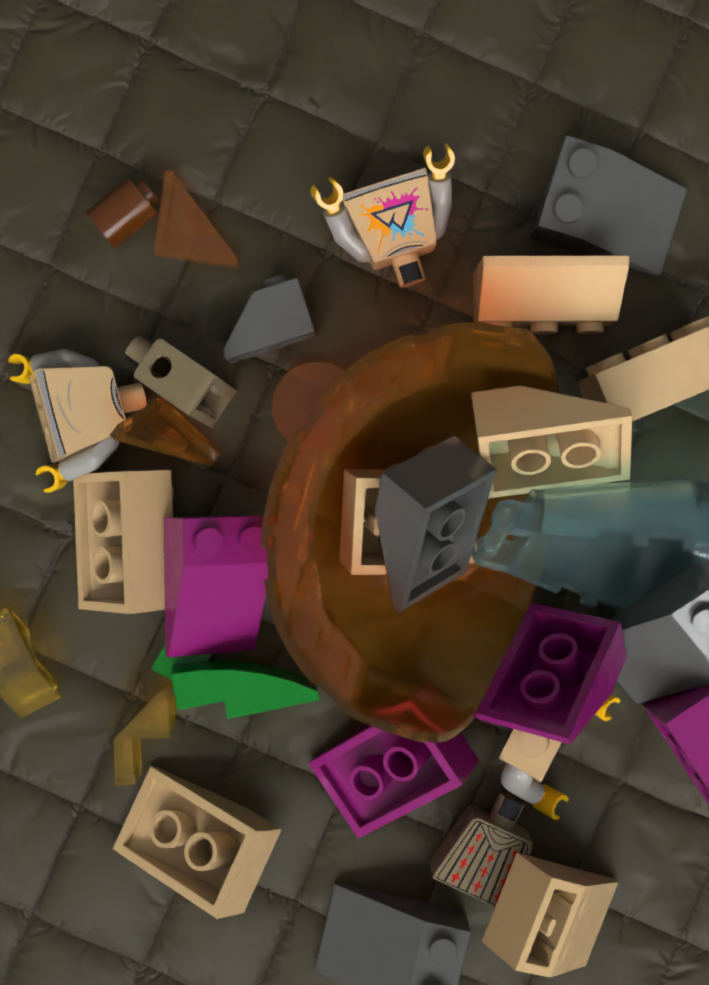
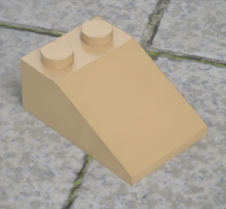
(550, 439)
(197, 842)

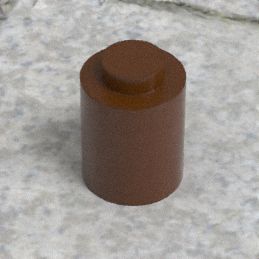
(123, 211)

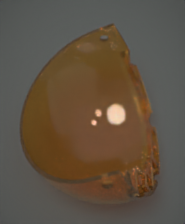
(435, 660)

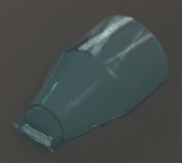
(601, 538)

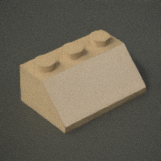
(549, 292)
(121, 539)

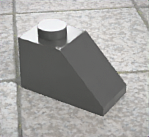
(270, 320)

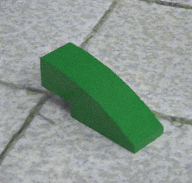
(241, 685)

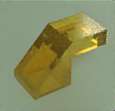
(23, 680)
(152, 722)

